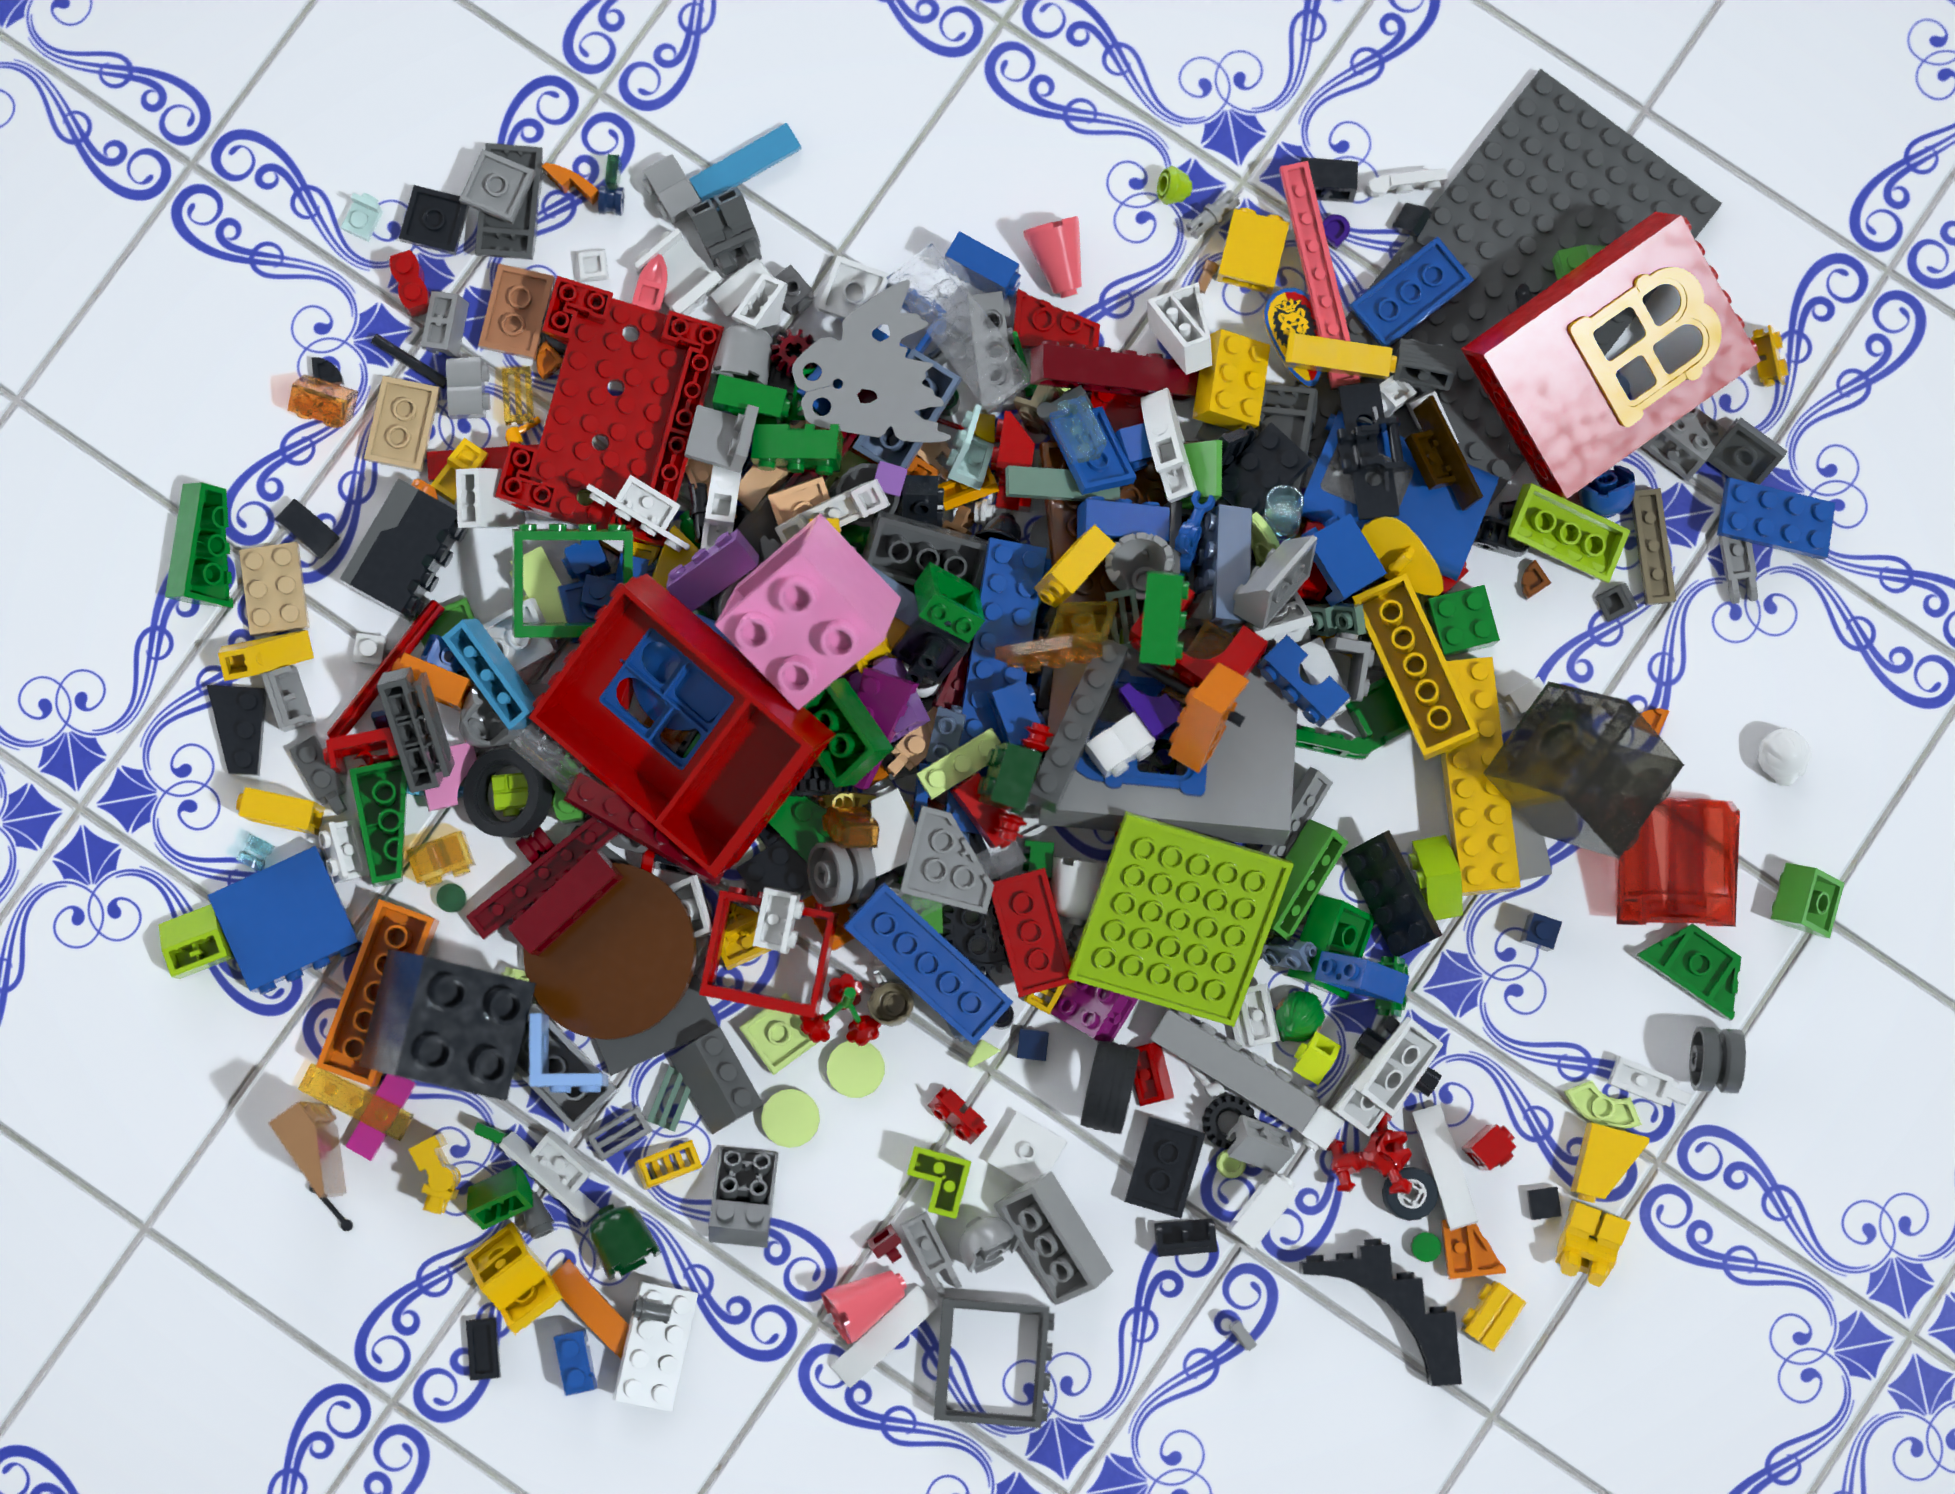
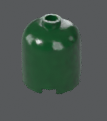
(621, 1240)

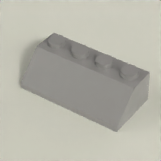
(1054, 1238)

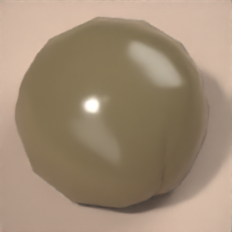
(891, 1004)

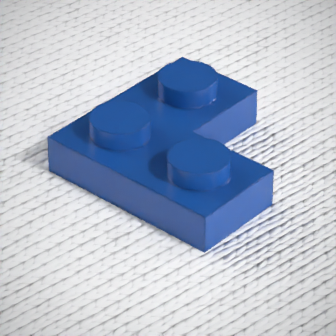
(597, 590)

